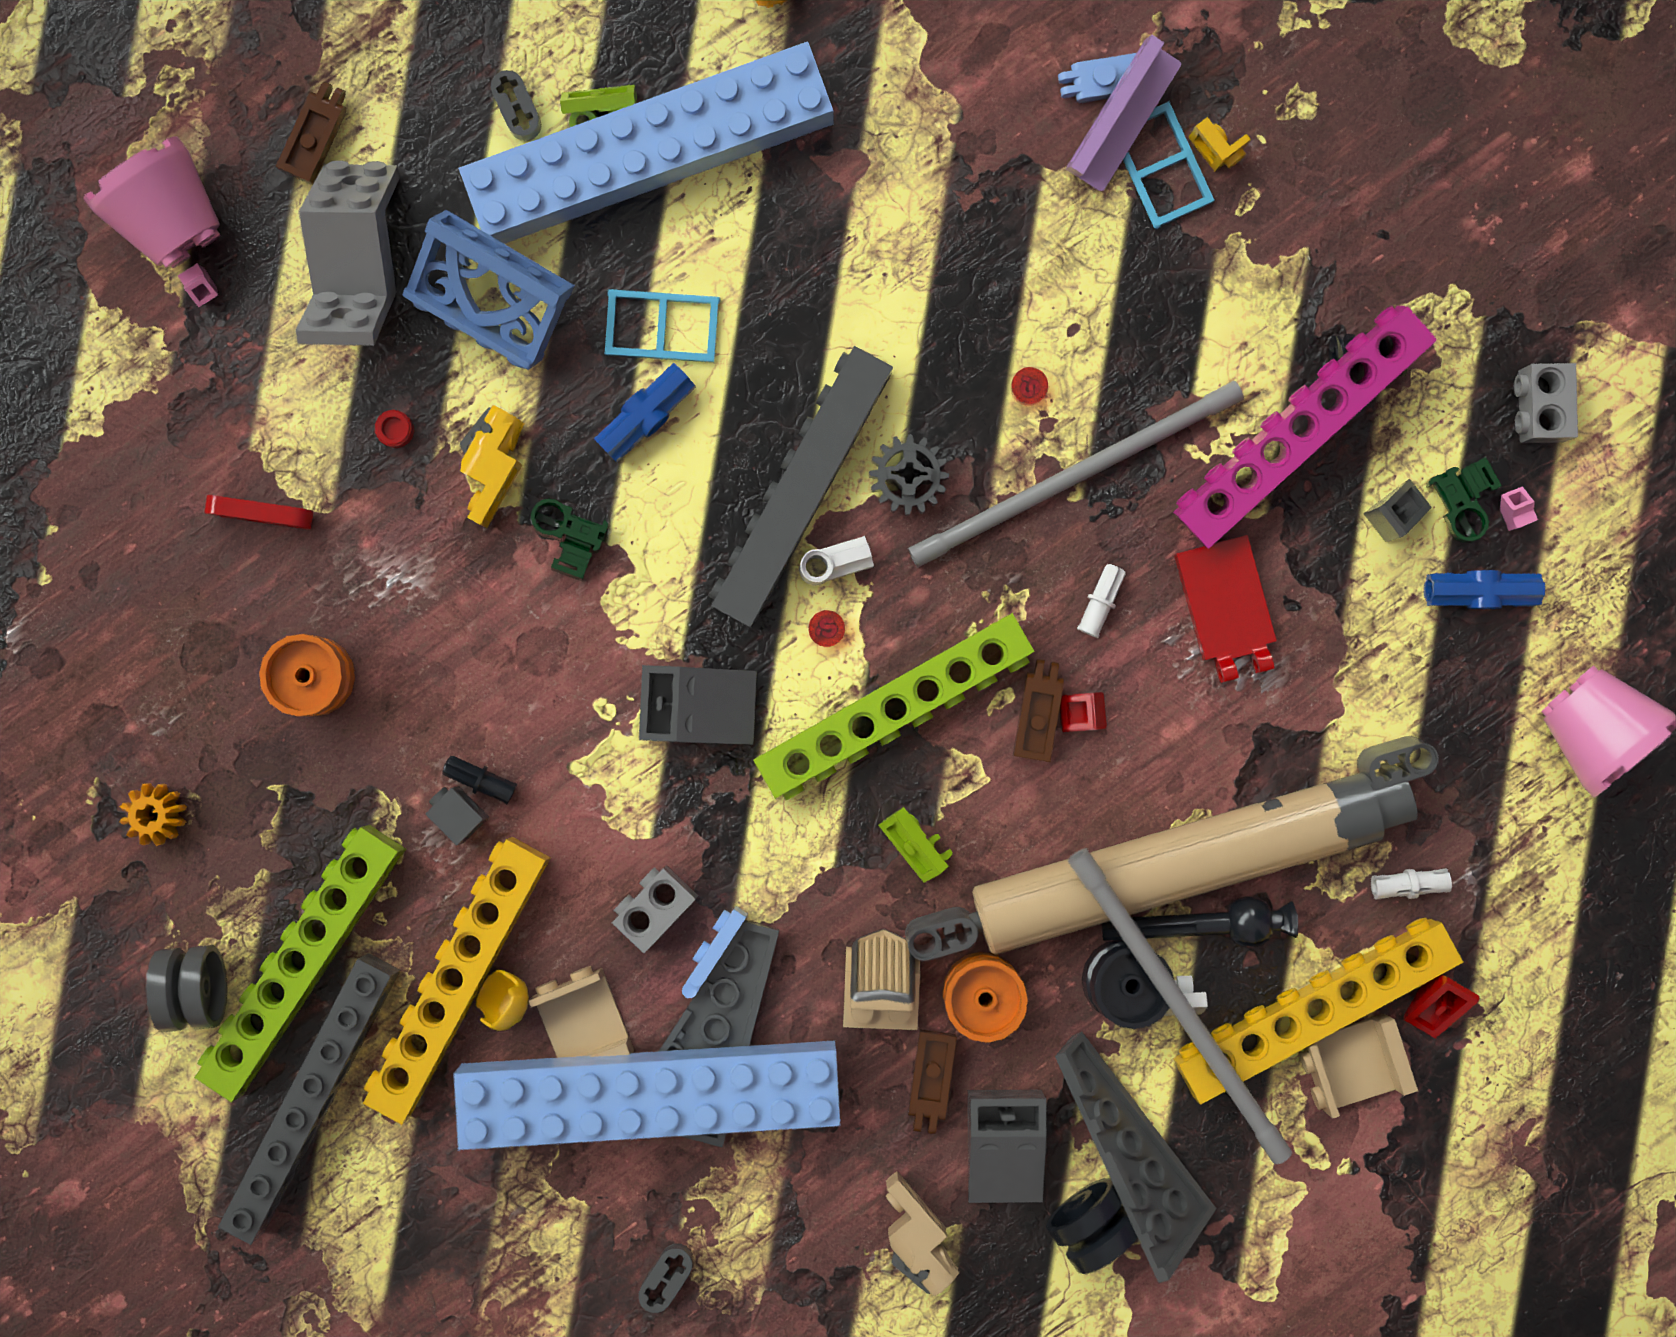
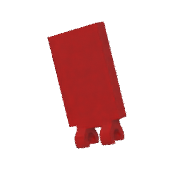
(1227, 605)

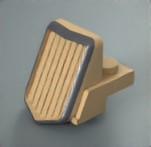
(881, 983)

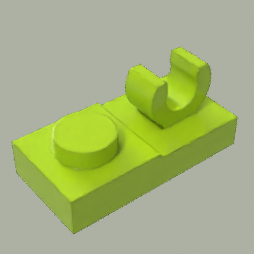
(601, 99)
(913, 845)

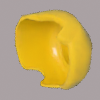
(502, 1000)

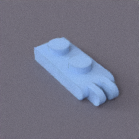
(1094, 78)
(709, 954)

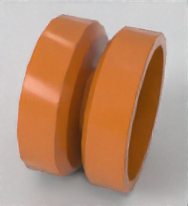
(285, 670)
(1003, 1008)

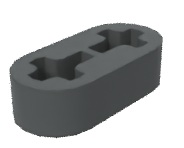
(508, 108)
(673, 1282)

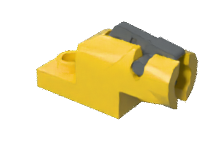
(488, 461)

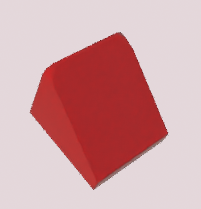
(1083, 712)

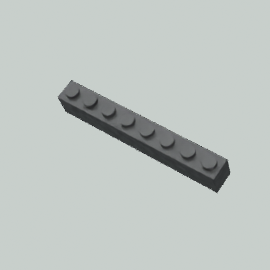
(802, 486)

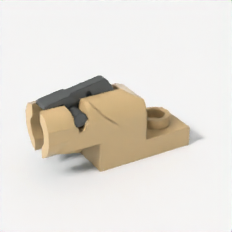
(917, 1239)

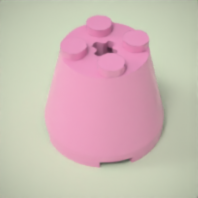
(158, 204)
(1605, 727)

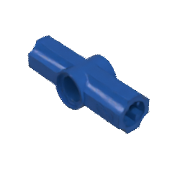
(645, 412)
(1484, 589)

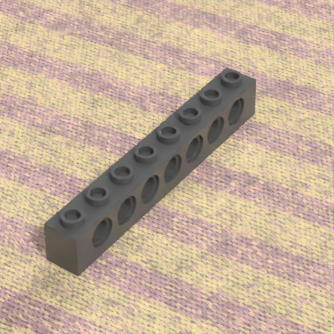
(309, 1098)

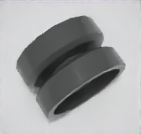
(186, 988)

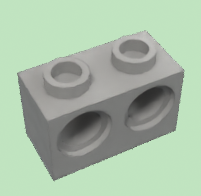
(1557, 405)
(660, 914)

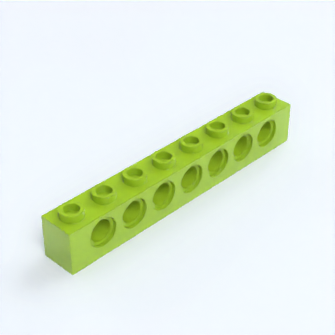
(1004, 634)
(218, 1067)

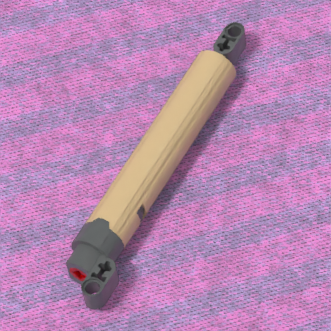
(1190, 857)

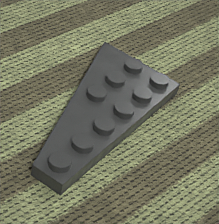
(728, 1000)
(1149, 1178)

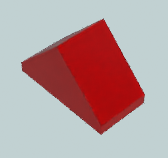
(1439, 1005)

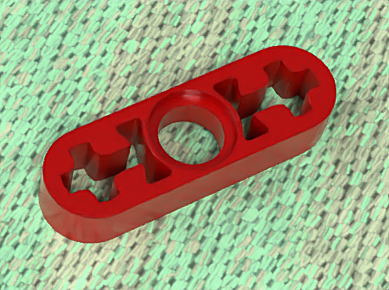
(258, 512)

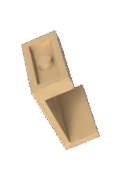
(582, 1016)
(1358, 1064)

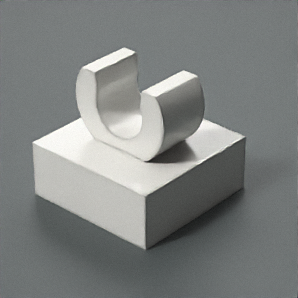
(1197, 1000)

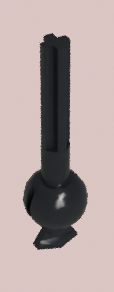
(1246, 921)

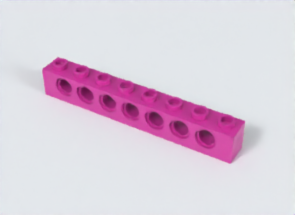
(1409, 340)

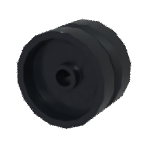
(1106, 990)
(1092, 1227)

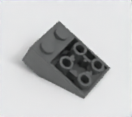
(697, 705)
(1006, 1145)

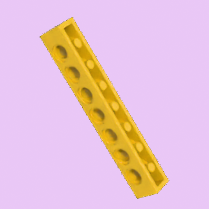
(1435, 957)
(384, 1091)

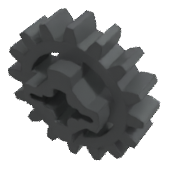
(890, 475)

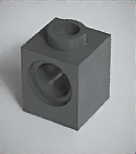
(456, 814)

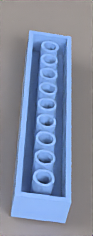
(648, 144)
(646, 1095)

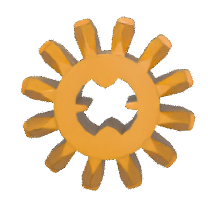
(139, 816)

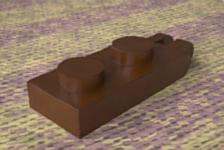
(313, 134)
(1039, 713)
(931, 1078)

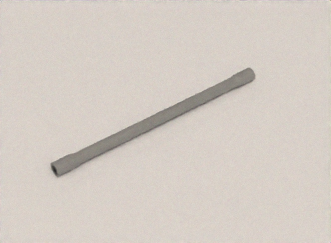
(1209, 405)
(1095, 881)

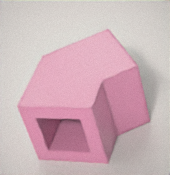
(198, 284)
(1517, 508)

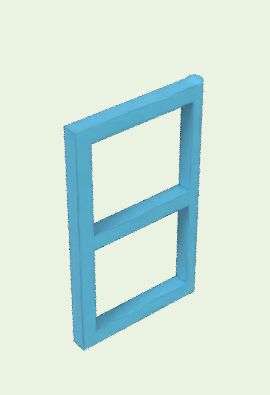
(1187, 154)
(659, 353)

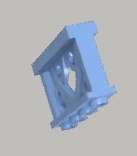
(457, 304)

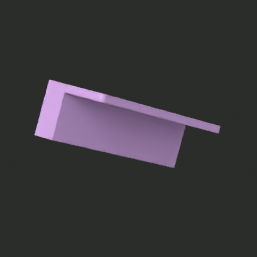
(1124, 114)

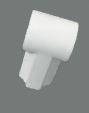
(839, 560)

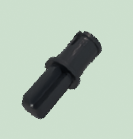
(479, 779)

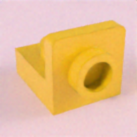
(1213, 145)

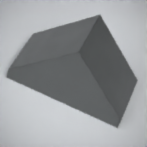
(1398, 511)

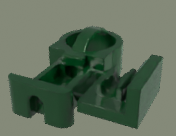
(1461, 489)
(579, 537)

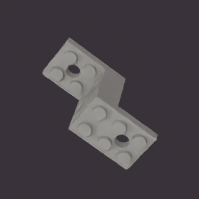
(348, 253)

